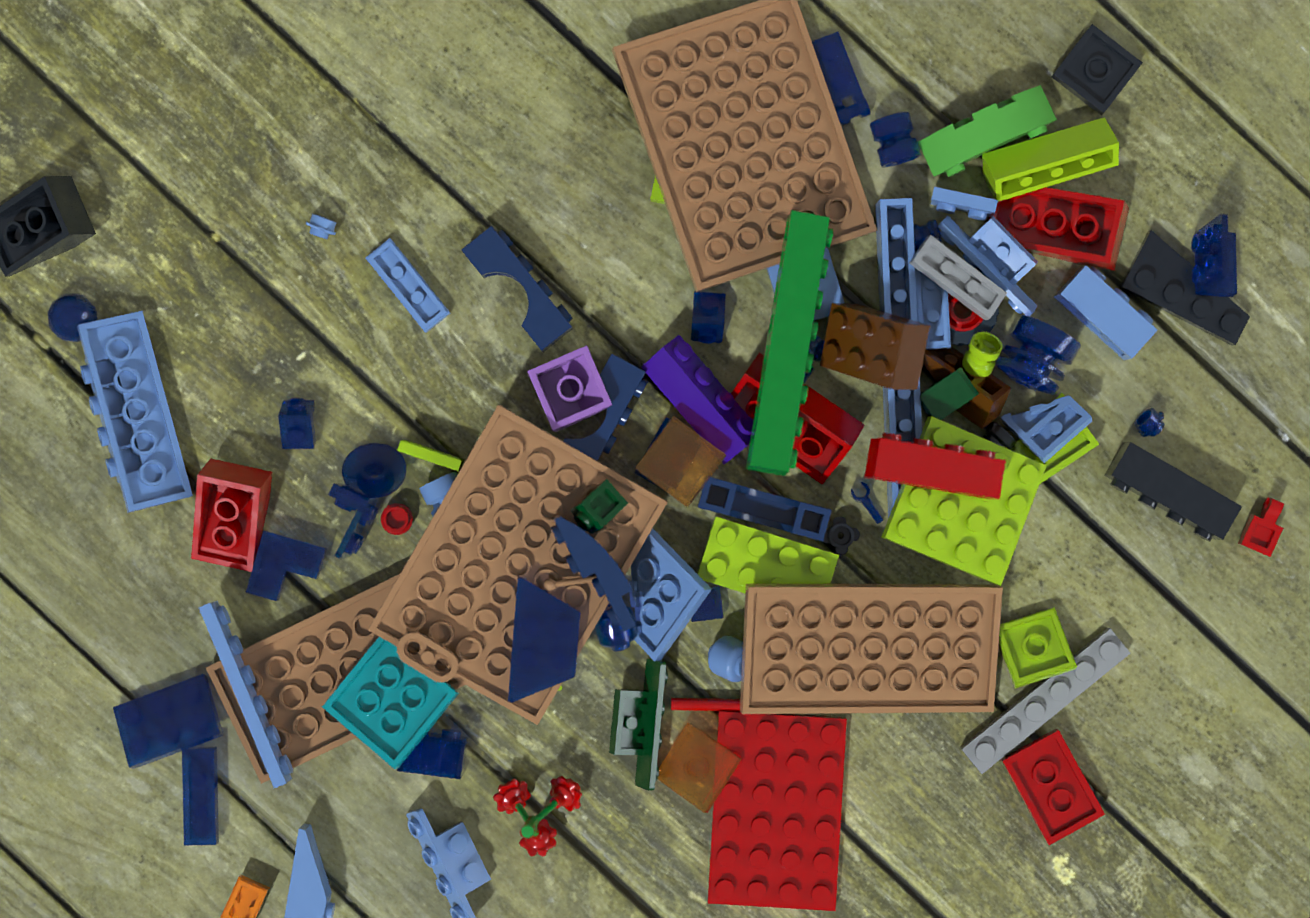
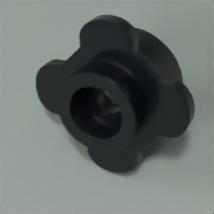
(850, 535)

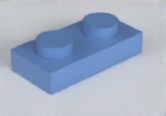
(976, 206)

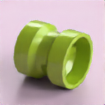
(982, 353)

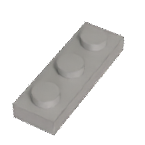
(958, 277)

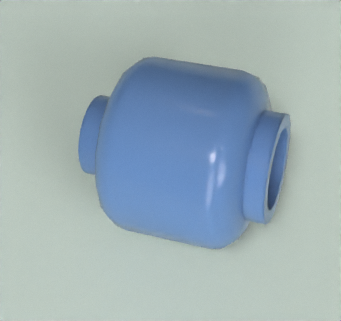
(726, 658)

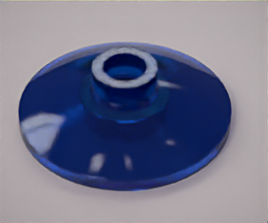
(374, 460)

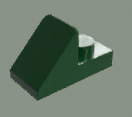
(947, 394)

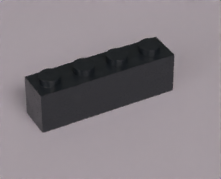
(1172, 491)

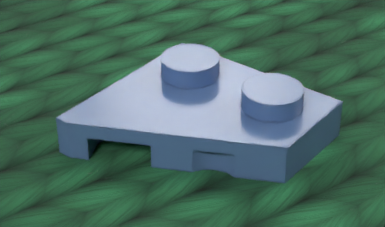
(1048, 426)

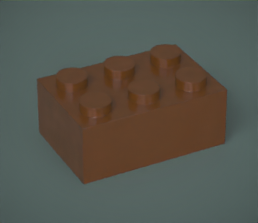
(875, 346)

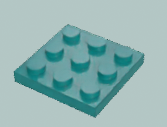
(389, 703)

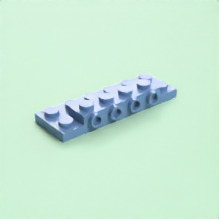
(133, 411)

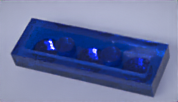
(200, 796)

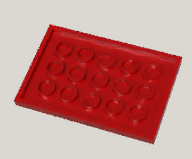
(779, 812)

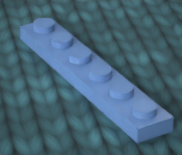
(241, 681)

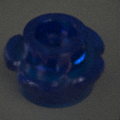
(1150, 422)

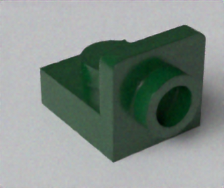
(598, 507)

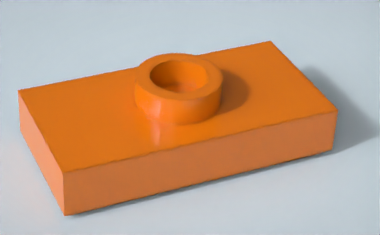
(245, 899)

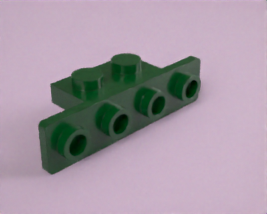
(638, 723)

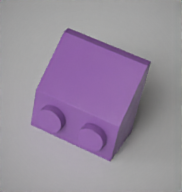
(570, 389)

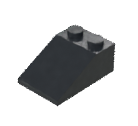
(42, 224)

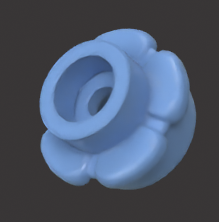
(321, 226)

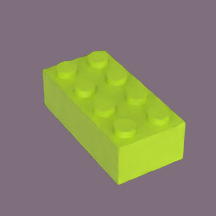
(747, 555)

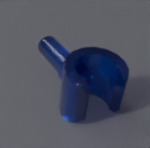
(867, 503)

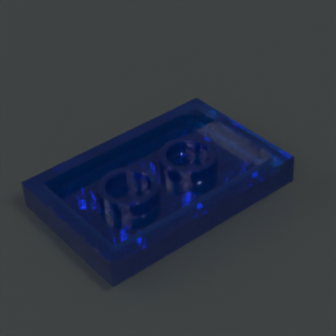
(168, 721)

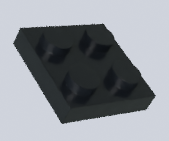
(1096, 69)

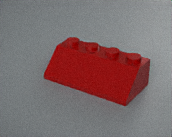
(826, 428)

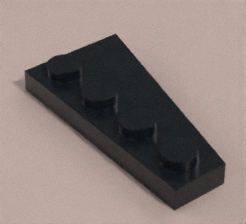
(1166, 282)

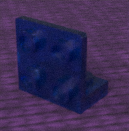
(1215, 259)
(365, 514)

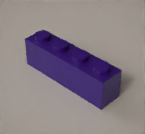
(700, 397)

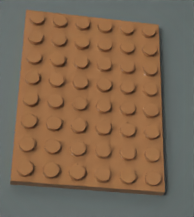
(741, 136)
(497, 528)

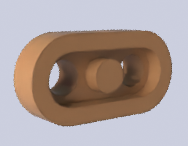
(426, 657)

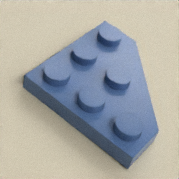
(663, 595)

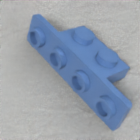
(997, 256)
(452, 860)

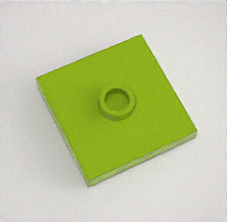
(1035, 648)

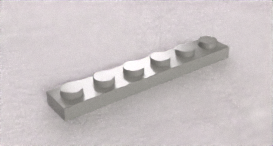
(1044, 701)

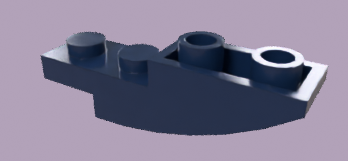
(591, 558)

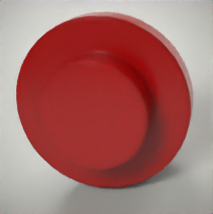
(396, 518)

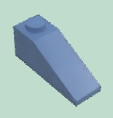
(309, 888)

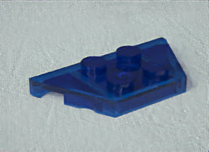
(542, 641)

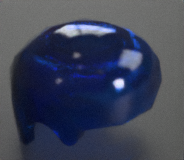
(69, 312)

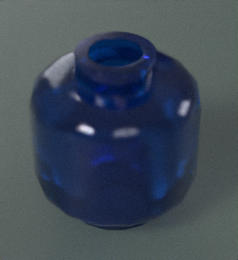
(613, 636)

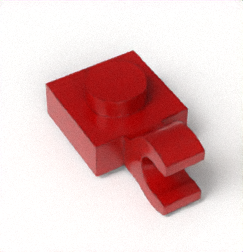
(1261, 532)

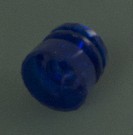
(1036, 358)

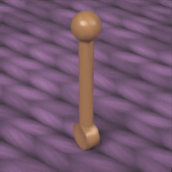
(550, 584)

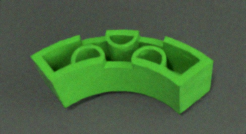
(991, 127)

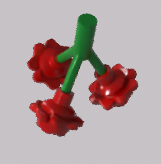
(536, 832)

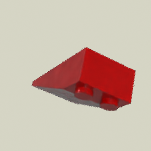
(1066, 225)

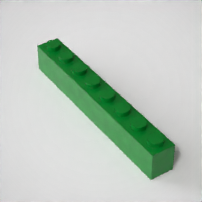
(788, 344)

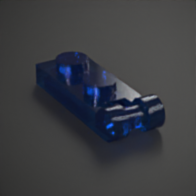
(840, 77)

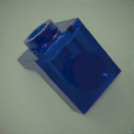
(708, 317)
(297, 424)

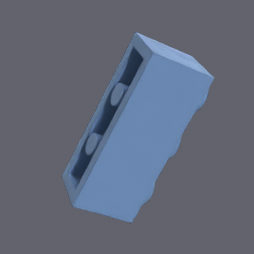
(1106, 312)

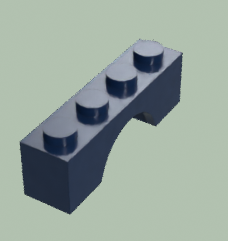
(493, 257)
(621, 383)
(764, 508)

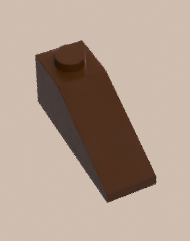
(991, 390)

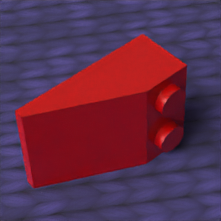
(230, 513)

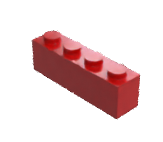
(935, 468)

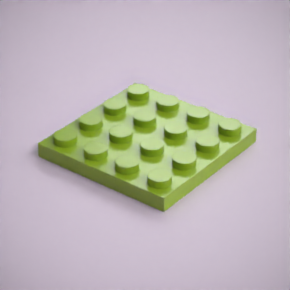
(964, 529)

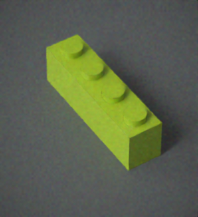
(1050, 159)

